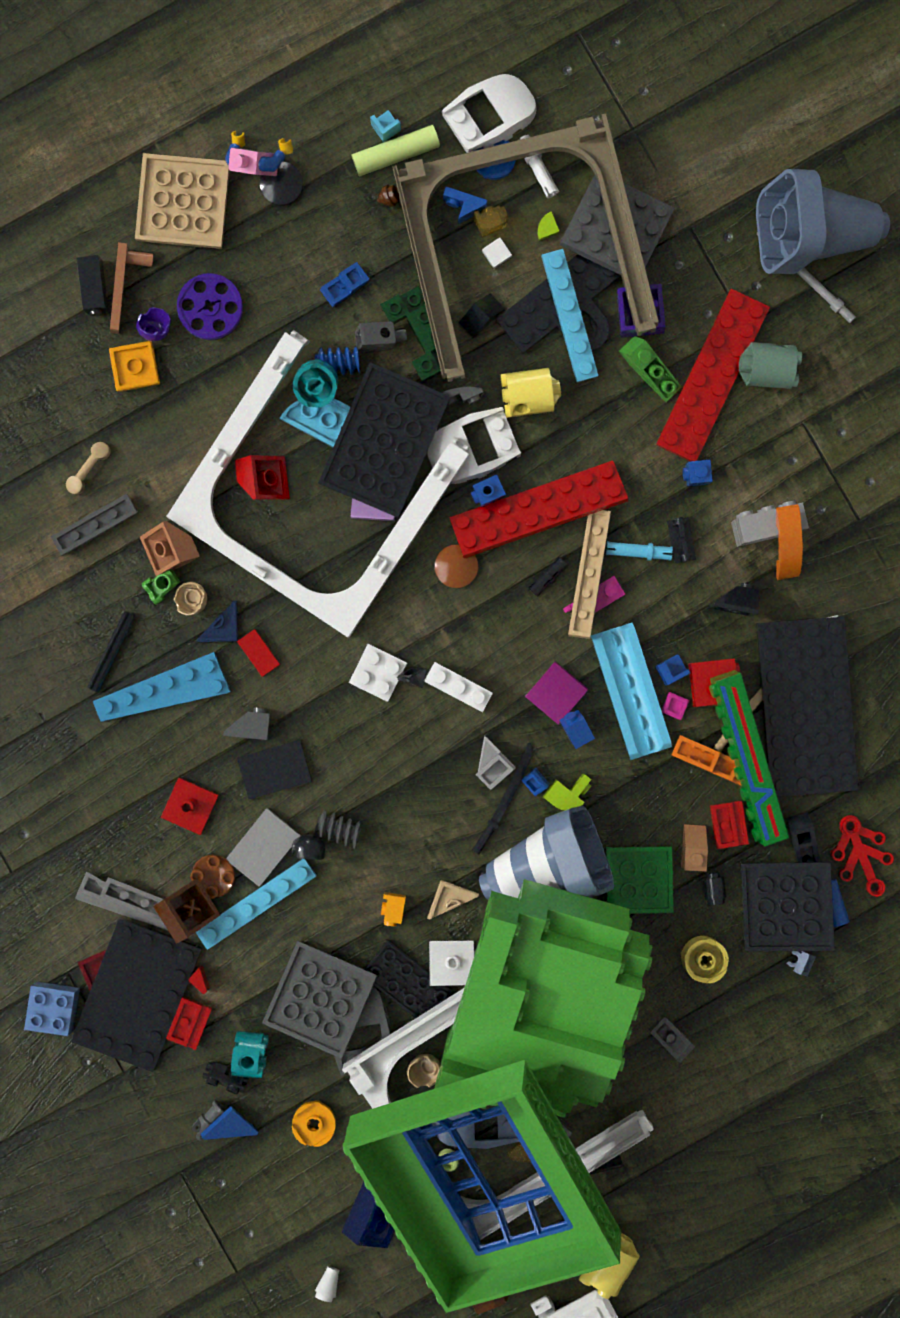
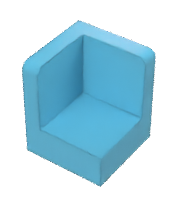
(385, 125)

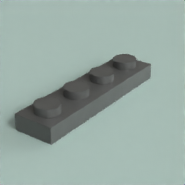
(94, 525)

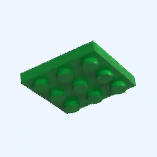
(641, 878)

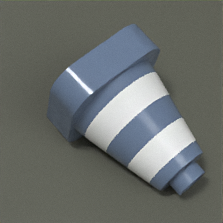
(559, 855)

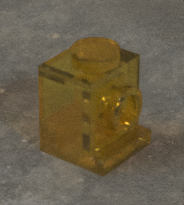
(491, 220)

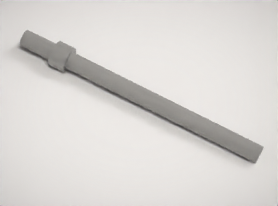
(837, 305)

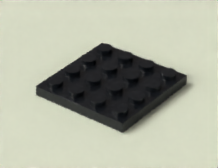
(788, 906)

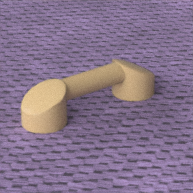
(98, 451)

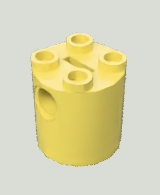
(529, 392)
(611, 1279)

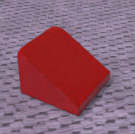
(199, 980)

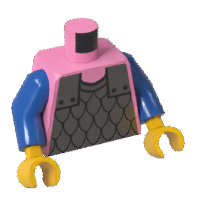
(255, 161)

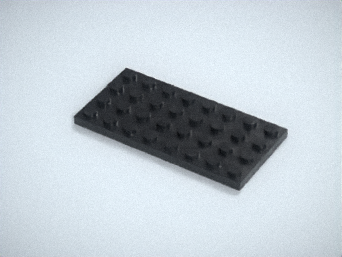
(807, 706)

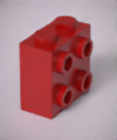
(700, 679)

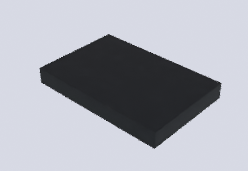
(274, 769)

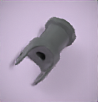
(208, 1118)

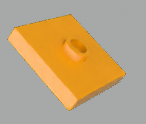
(134, 366)

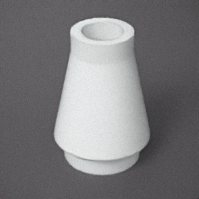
(328, 1285)

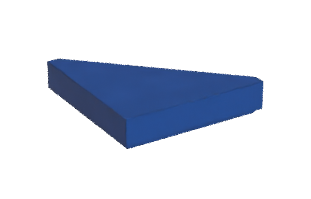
(229, 1125)

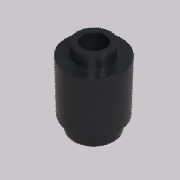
(714, 888)

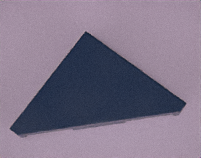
(224, 627)

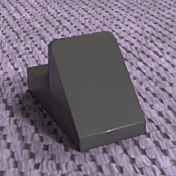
(672, 1039)

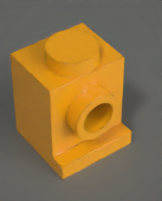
(393, 908)

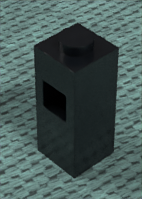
(92, 285)

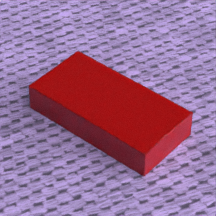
(258, 653)

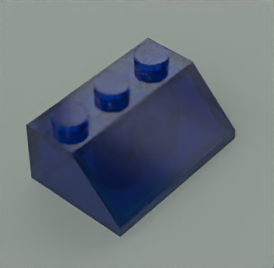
(367, 1222)

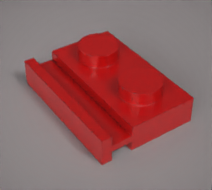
(729, 824)
(189, 1023)

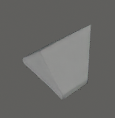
(492, 765)

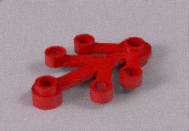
(860, 852)

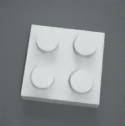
(377, 672)

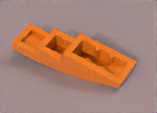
(705, 758)

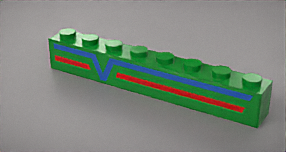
(748, 758)

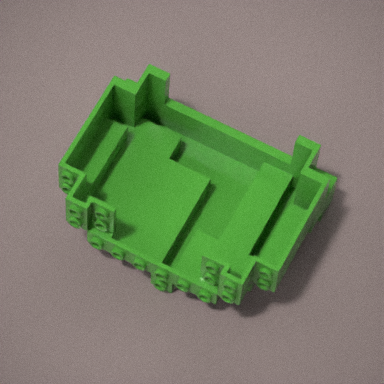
(550, 988)

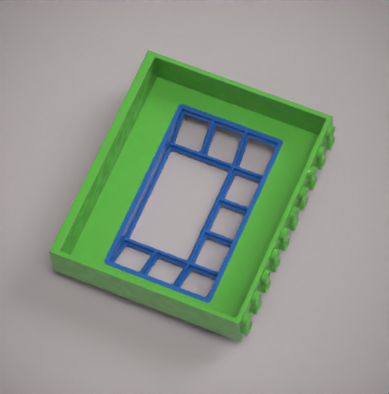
(432, 1216)

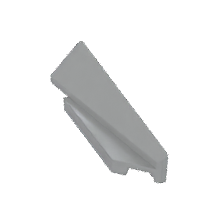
(120, 899)

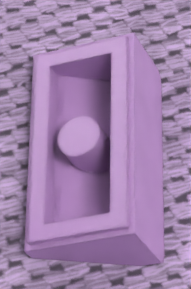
(362, 511)

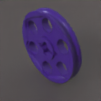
(209, 295)

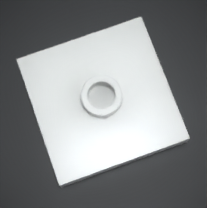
(450, 962)

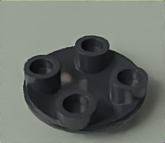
(284, 187)

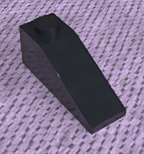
(803, 838)

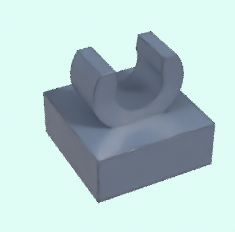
(804, 963)

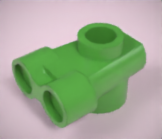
(158, 588)

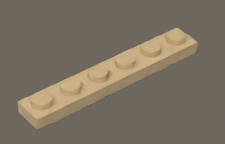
(589, 574)

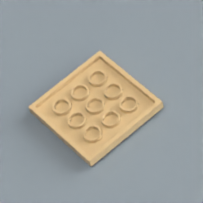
(182, 201)

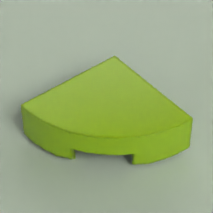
(547, 227)

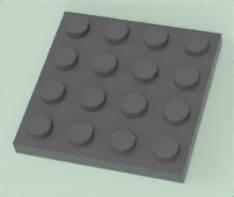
(590, 231)
(320, 999)

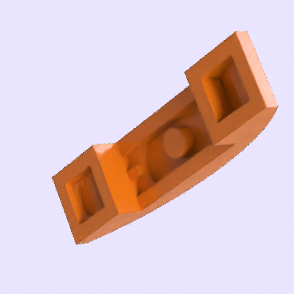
(790, 542)

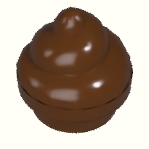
(389, 195)

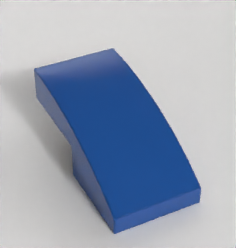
(345, 284)

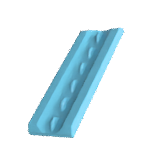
(631, 691)

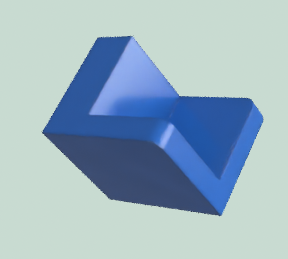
(672, 670)

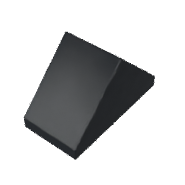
(481, 315)

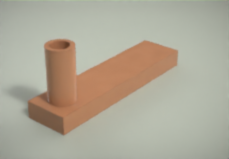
(124, 257)

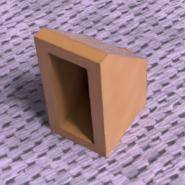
(694, 848)

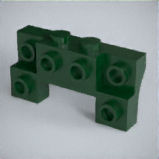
(413, 308)

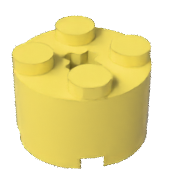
(716, 955)

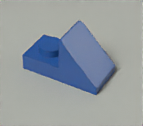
(468, 203)

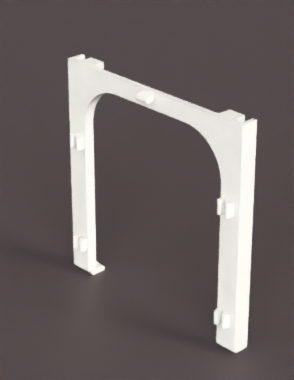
(196, 513)
(370, 1076)

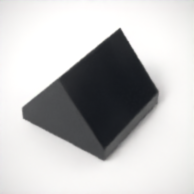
(413, 677)

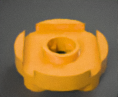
(311, 1136)

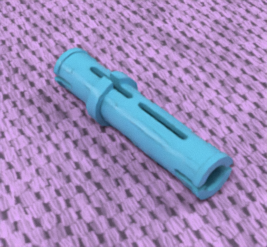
(637, 550)

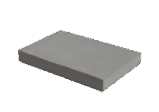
(262, 847)

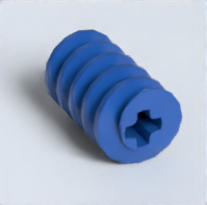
(341, 360)

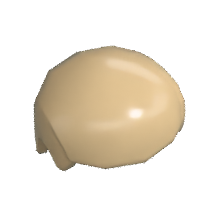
(190, 598)
(423, 1070)

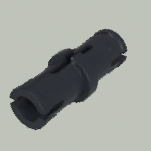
(548, 576)

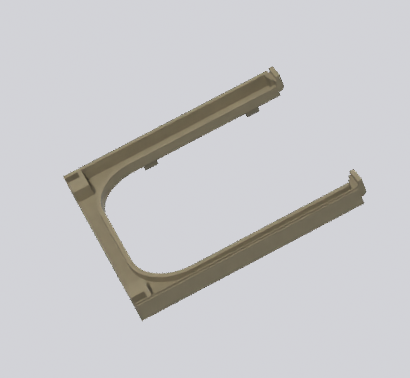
(588, 141)

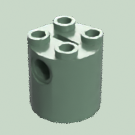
(770, 365)

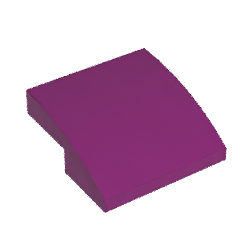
(556, 692)

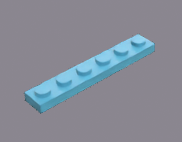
(569, 315)
(256, 903)

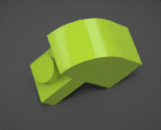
(564, 798)

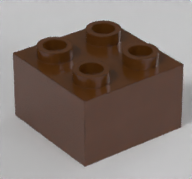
(186, 910)

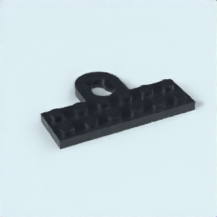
(536, 313)

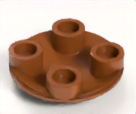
(454, 569)
(214, 874)

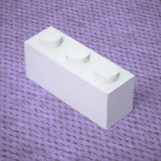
(458, 687)

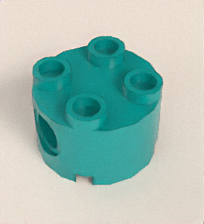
(315, 383)
(249, 1054)

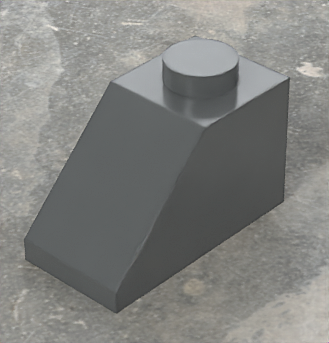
(251, 725)

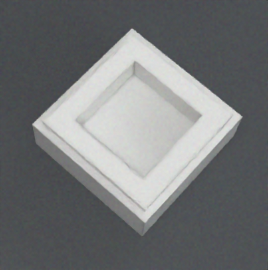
(496, 253)

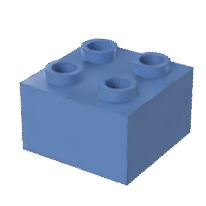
(52, 1008)

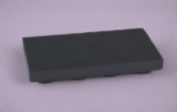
(405, 980)

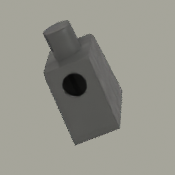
(369, 337)

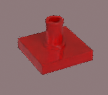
(189, 806)

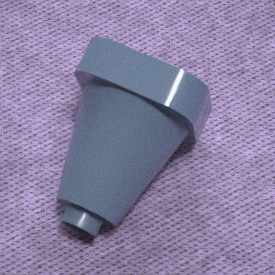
(810, 222)

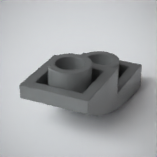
(467, 394)

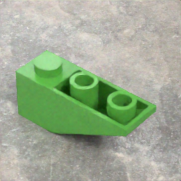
(650, 368)

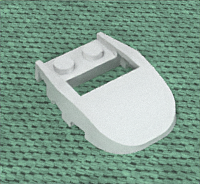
(510, 100)
(500, 436)

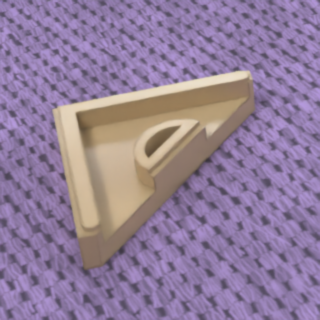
(449, 897)

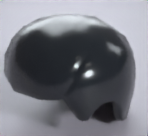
(309, 847)

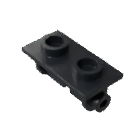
(681, 540)
(217, 1076)

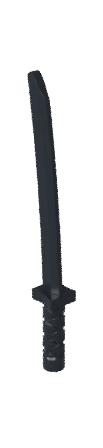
(493, 823)

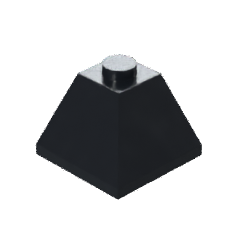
(738, 600)

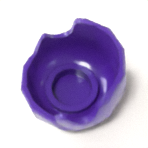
(154, 324)

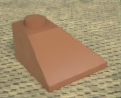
(168, 547)

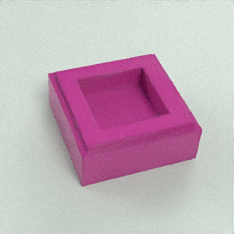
(675, 706)

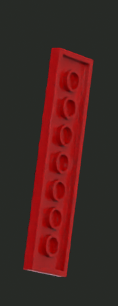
(712, 376)
(538, 509)

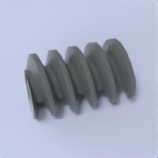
(338, 829)

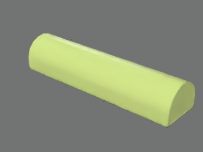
(396, 150)

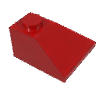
(263, 477)

